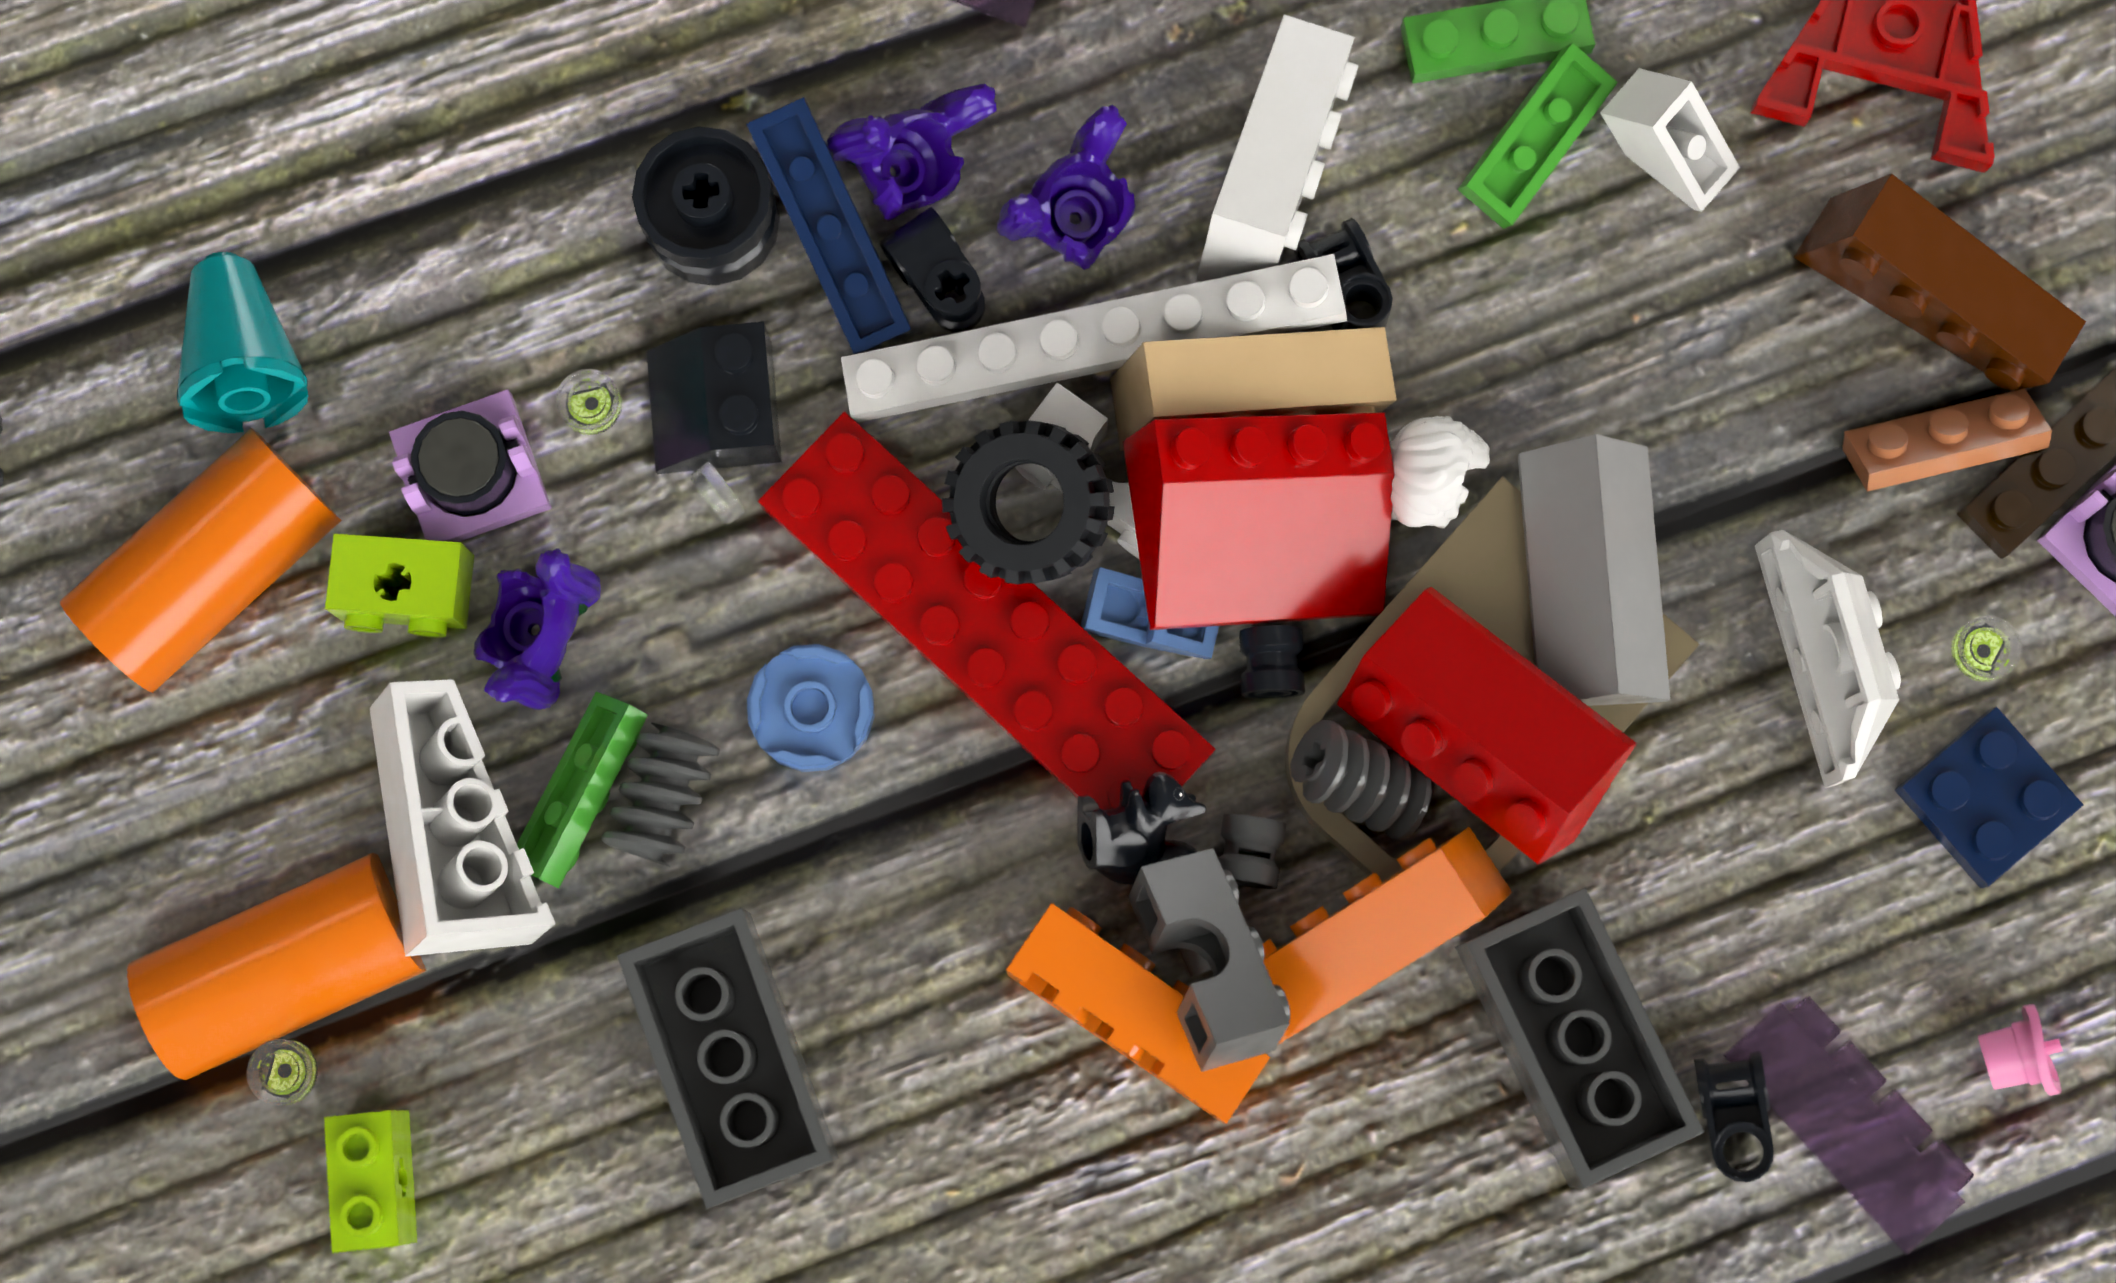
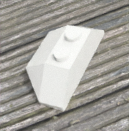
(1832, 651)

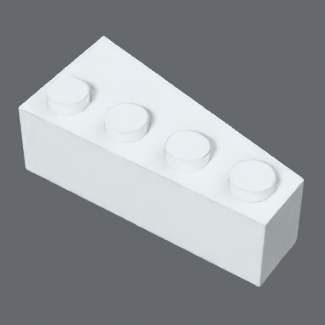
(447, 828)

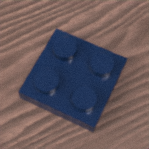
(1989, 797)

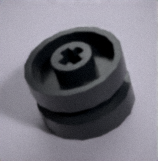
(699, 171)

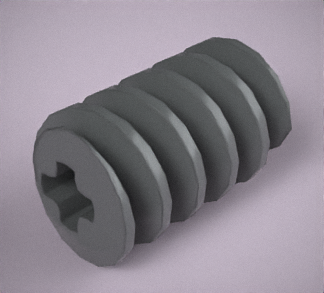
(1361, 780)
(660, 793)

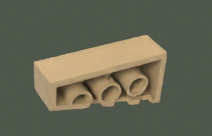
(1254, 377)

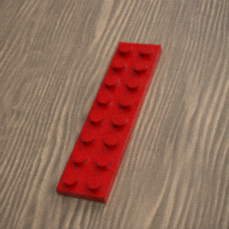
(988, 637)

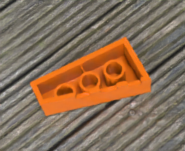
(1384, 926)
(1125, 1007)

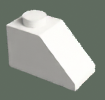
(1671, 136)

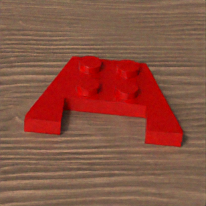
(1899, 44)

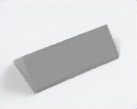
(1594, 570)

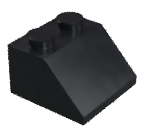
(714, 399)

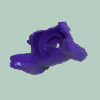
(915, 146)
(1080, 187)
(554, 602)

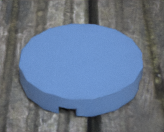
(810, 708)

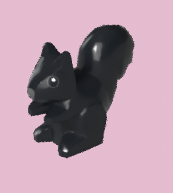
(1135, 832)

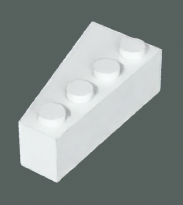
(1278, 150)

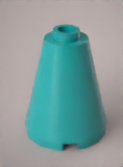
(235, 351)

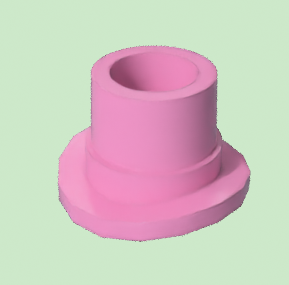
(2020, 1054)

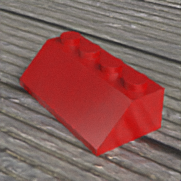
(1486, 725)

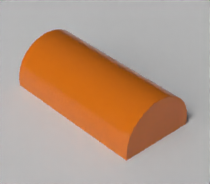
(199, 562)
(271, 969)

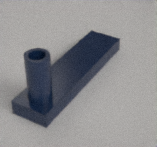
(829, 225)

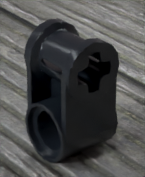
(932, 265)
(1357, 272)
(1736, 1110)

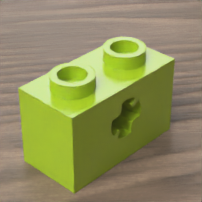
(369, 565)
(370, 1180)

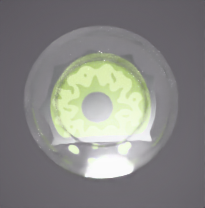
(589, 402)
(717, 493)
(1986, 648)
(282, 1072)

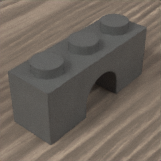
(1196, 908)

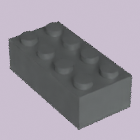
(1579, 1040)
(727, 1057)

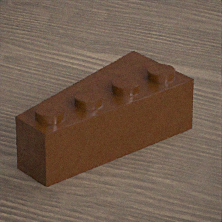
(1940, 282)

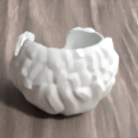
(1430, 467)

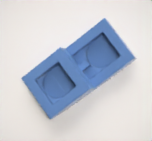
(1119, 612)

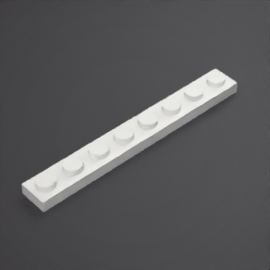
(1089, 338)

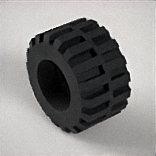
(974, 502)

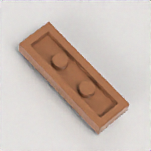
(1946, 439)

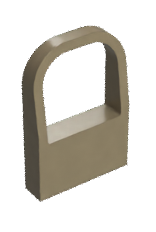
(1486, 577)

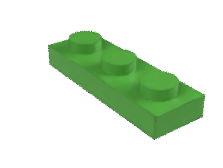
(1493, 36)
(1537, 135)
(580, 786)

